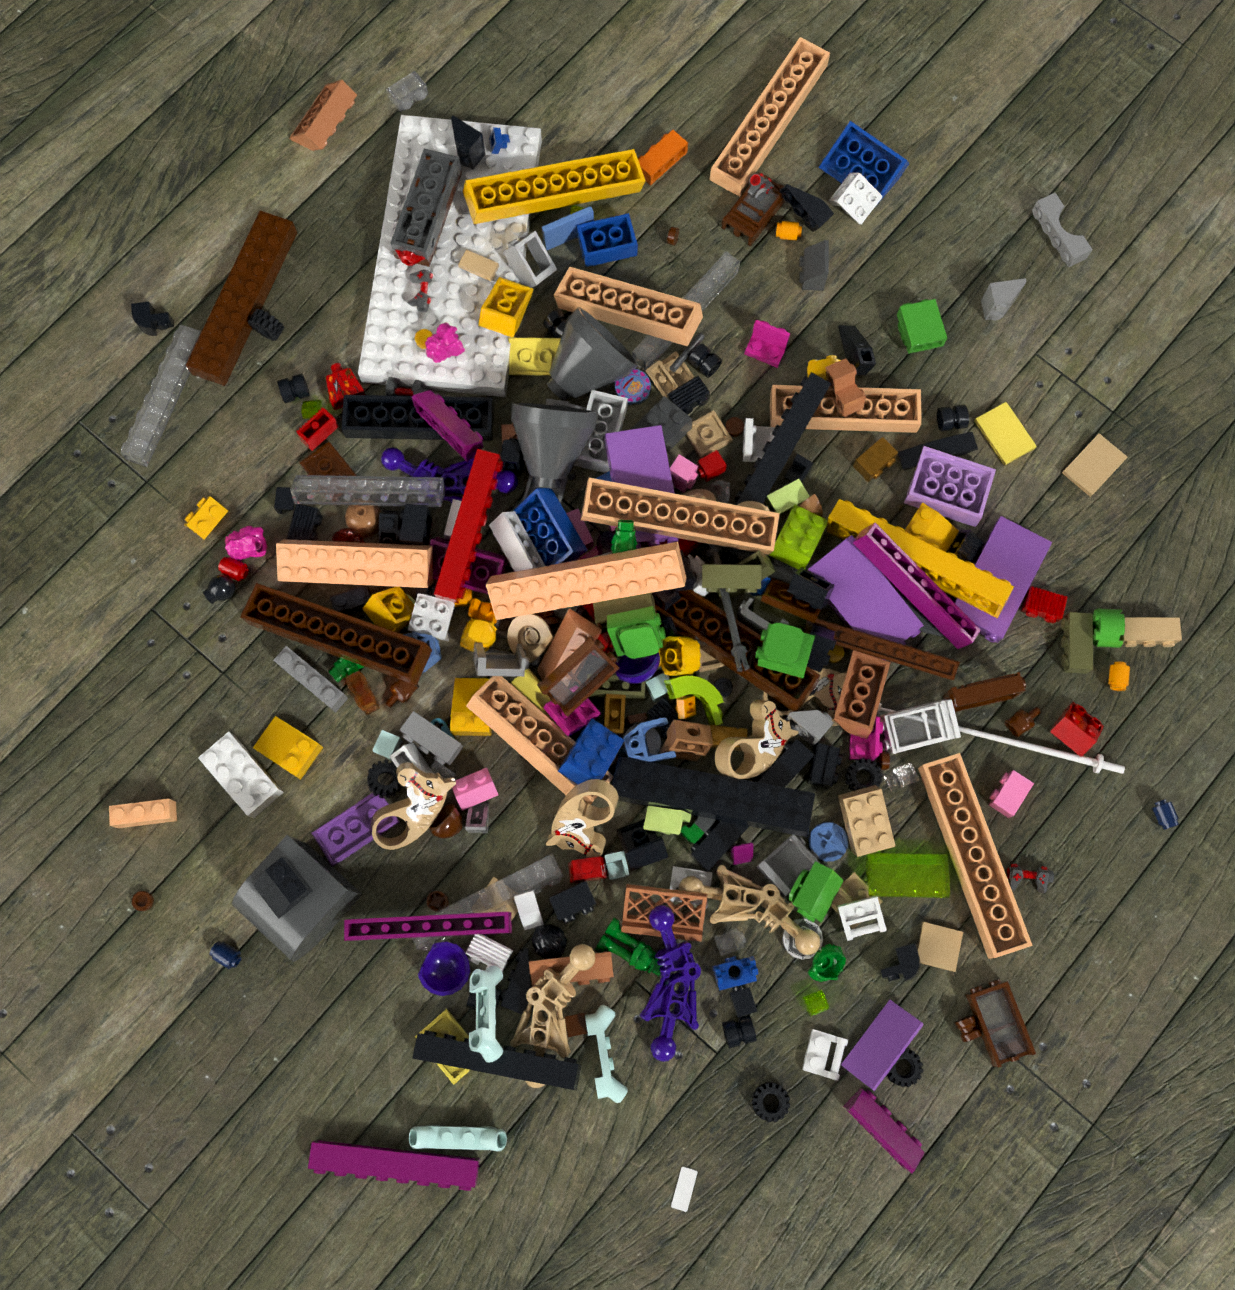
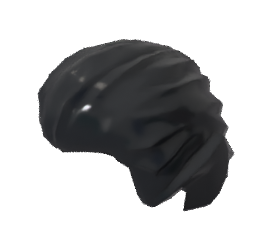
(549, 941)

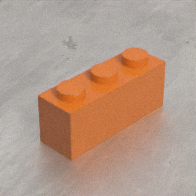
(662, 156)

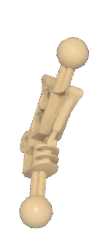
(739, 909)
(552, 998)

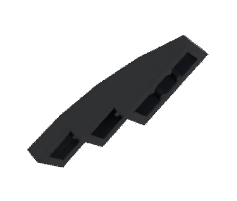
(953, 445)

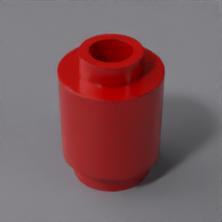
(233, 568)

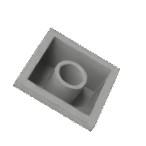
(1000, 298)
(810, 724)

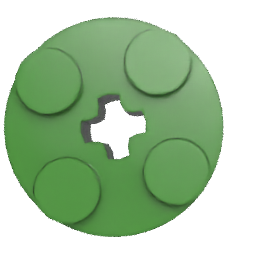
(1108, 627)

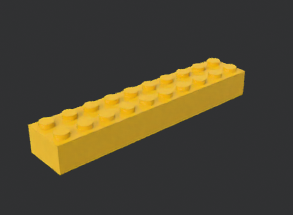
(553, 186)
(944, 569)

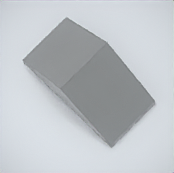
(478, 818)

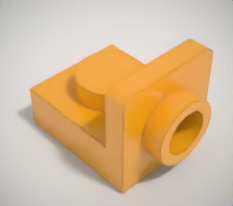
(481, 610)
(685, 707)

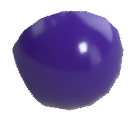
(637, 669)
(444, 969)

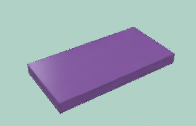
(352, 829)
(882, 1045)

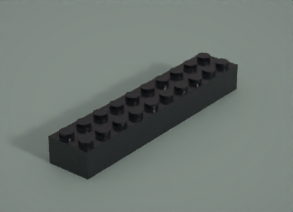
(714, 796)

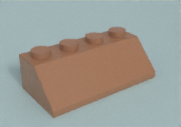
(324, 115)
(568, 638)
(861, 694)
(601, 969)

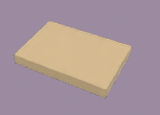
(1094, 465)

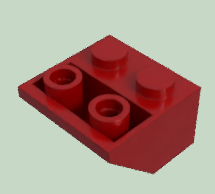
(1077, 729)

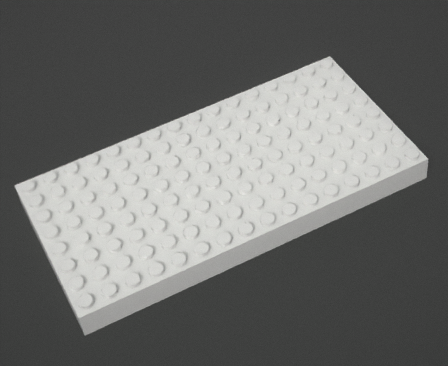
(454, 293)

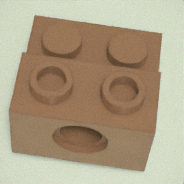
(688, 740)

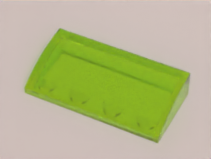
(908, 875)

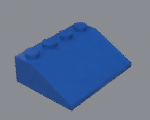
(864, 154)
(550, 528)

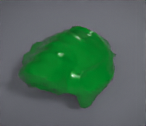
(827, 963)

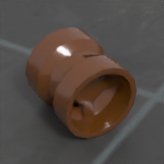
(549, 618)
(435, 899)
(967, 1028)

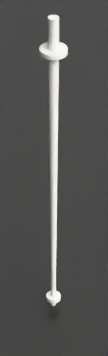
(1097, 763)

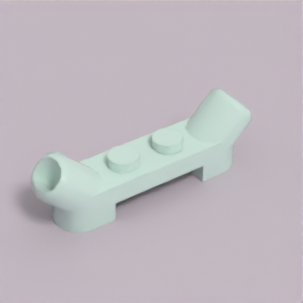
(483, 1038)
(605, 1085)
(458, 1137)

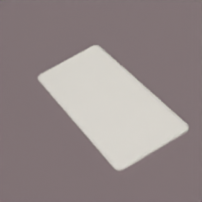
(684, 1189)

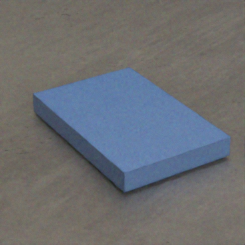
(565, 228)

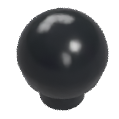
(219, 588)

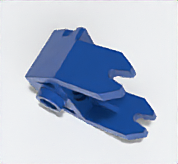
(747, 972)

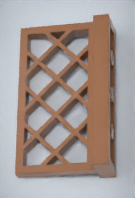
(681, 928)

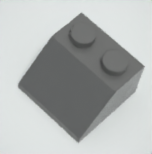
(814, 266)

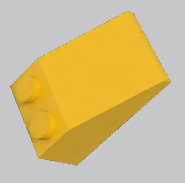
(505, 307)
(932, 527)
(463, 720)
(288, 747)

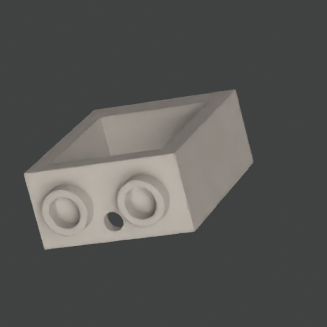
(520, 264)

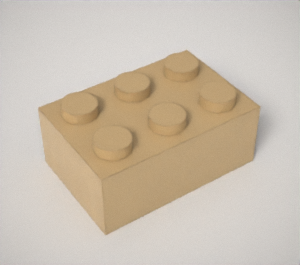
(866, 820)

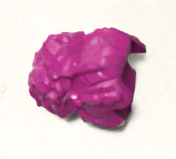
(444, 343)
(246, 543)

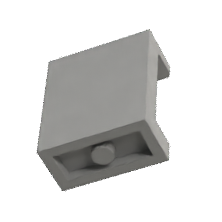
(751, 619)
(500, 664)
(787, 863)

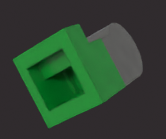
(697, 830)

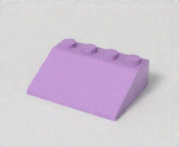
(950, 486)

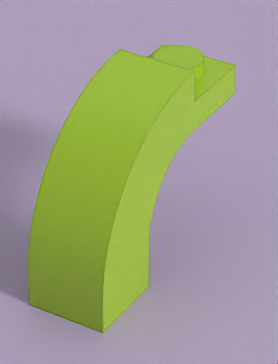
(700, 688)

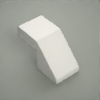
(528, 909)

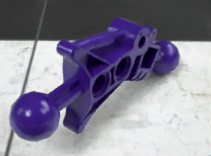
(394, 460)
(672, 958)

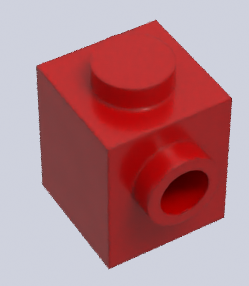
(711, 466)

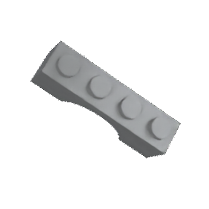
(1071, 247)
(310, 679)

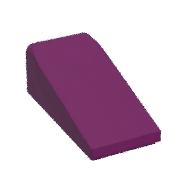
(742, 853)

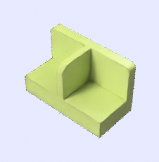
(787, 496)
(665, 820)

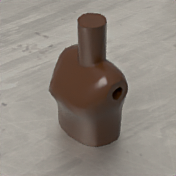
(401, 691)
(1021, 721)

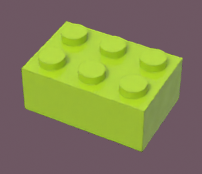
(799, 537)

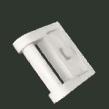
(679, 873)
(858, 912)
(818, 1052)

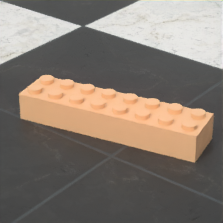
(629, 306)
(883, 410)
(355, 563)
(526, 730)

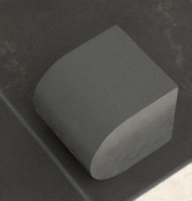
(312, 917)

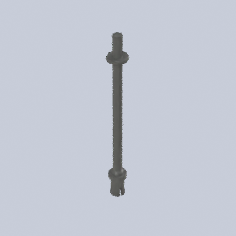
(738, 651)

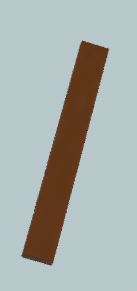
(889, 650)

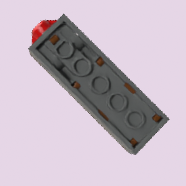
(426, 208)

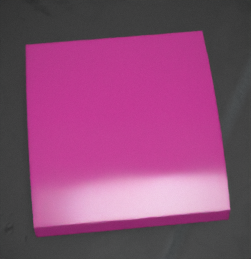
(576, 720)

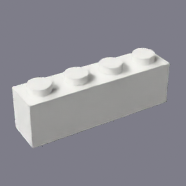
(515, 542)

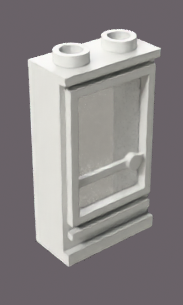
(919, 726)

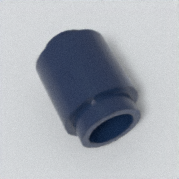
(1165, 814)
(225, 954)

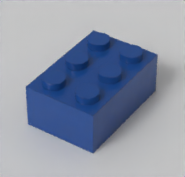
(607, 240)
(591, 753)

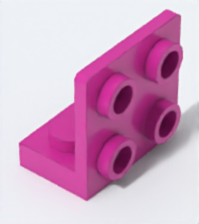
(767, 343)
(869, 747)

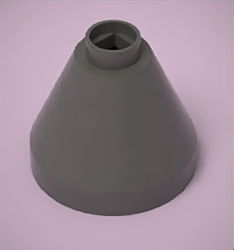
(587, 357)
(551, 439)

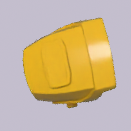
(478, 631)

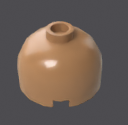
(363, 519)

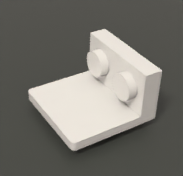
(856, 197)
(754, 440)
(431, 616)

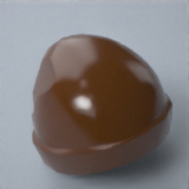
(447, 822)

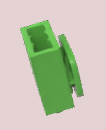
(921, 326)
(636, 632)
(785, 649)
(815, 892)

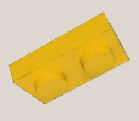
(205, 517)

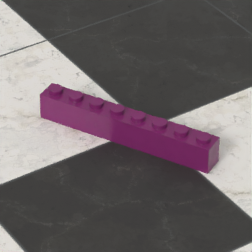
(916, 586)
(427, 926)
(393, 1163)

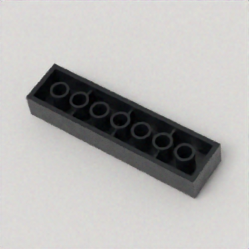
(397, 418)

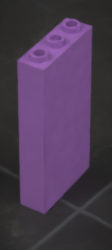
(640, 460)
(1009, 555)
(864, 595)

